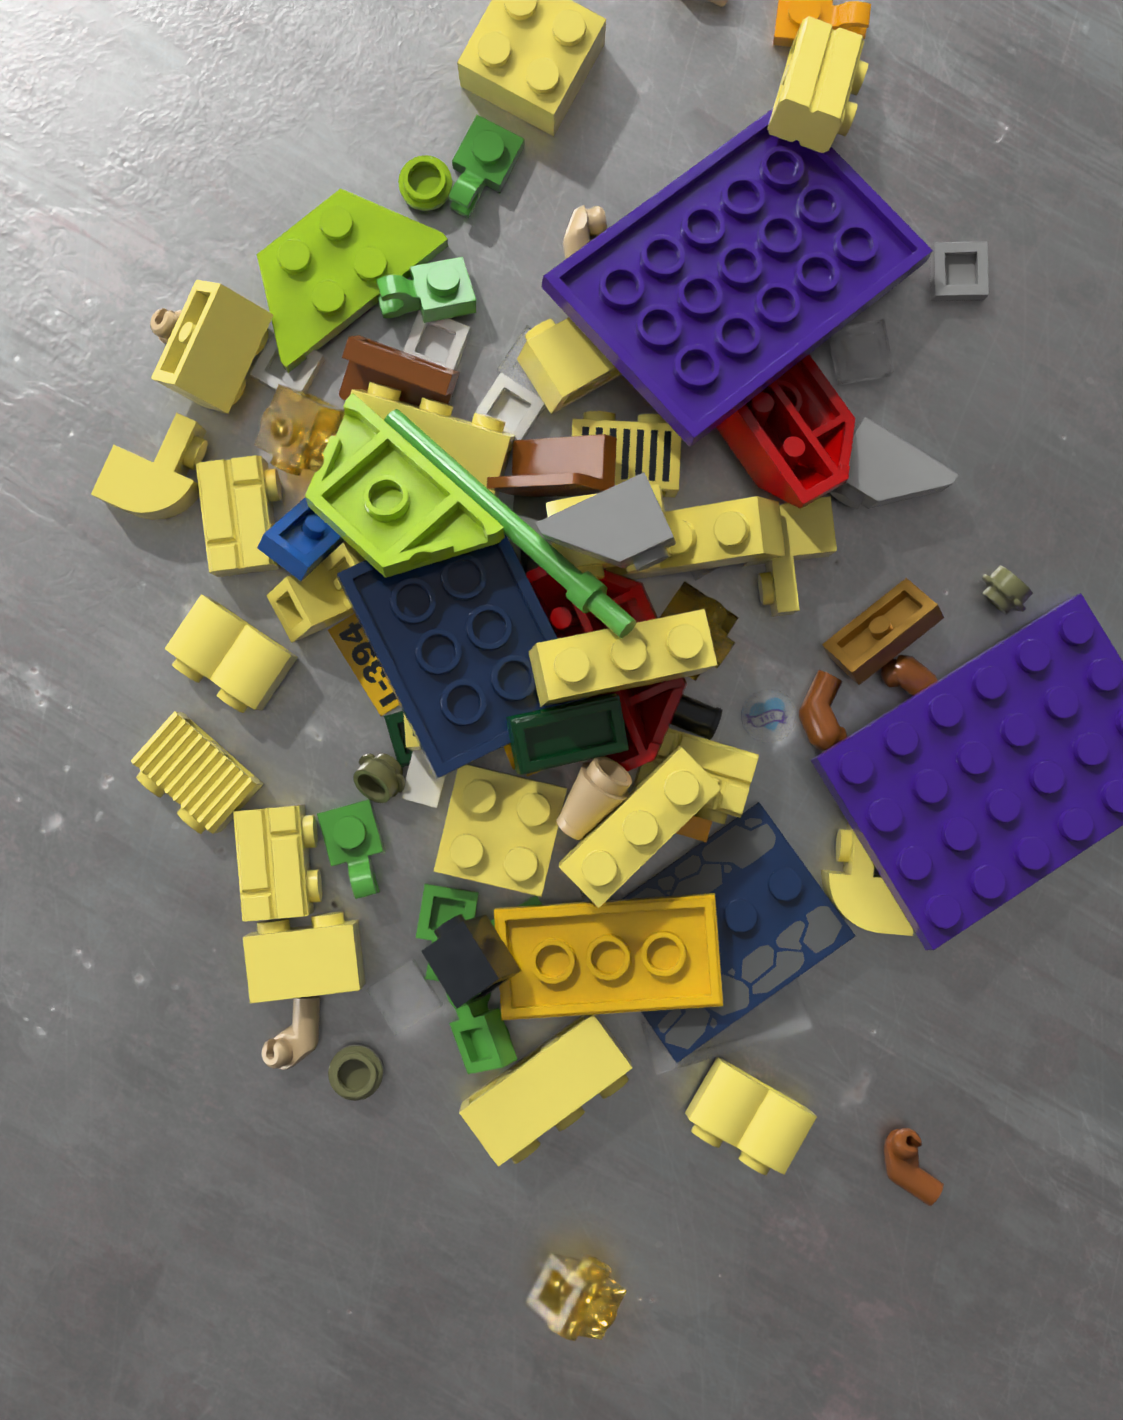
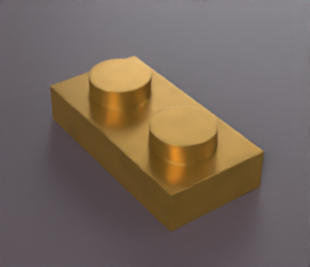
(883, 631)

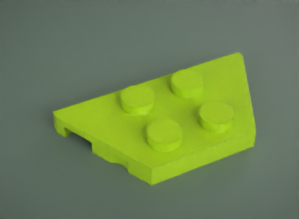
(329, 265)
(393, 499)

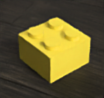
(532, 57)
(500, 829)

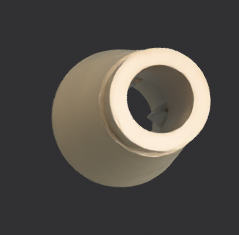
(594, 795)

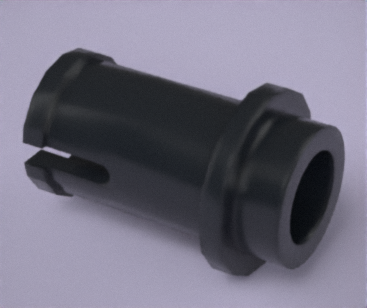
(697, 717)

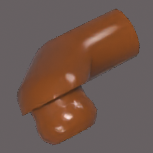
(908, 674)
(816, 712)
(904, 1168)

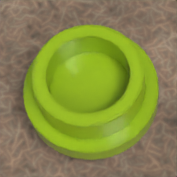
(425, 183)

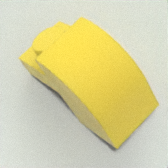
(158, 487)
(806, 535)
(316, 600)
(859, 892)

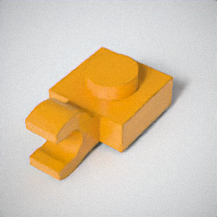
(790, 13)

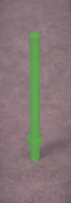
(582, 588)

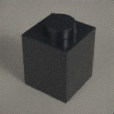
(469, 959)

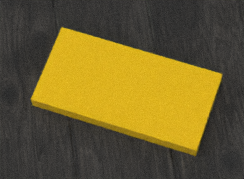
(611, 956)

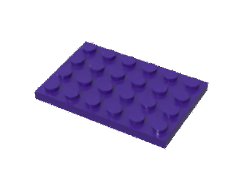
(734, 275)
(989, 772)

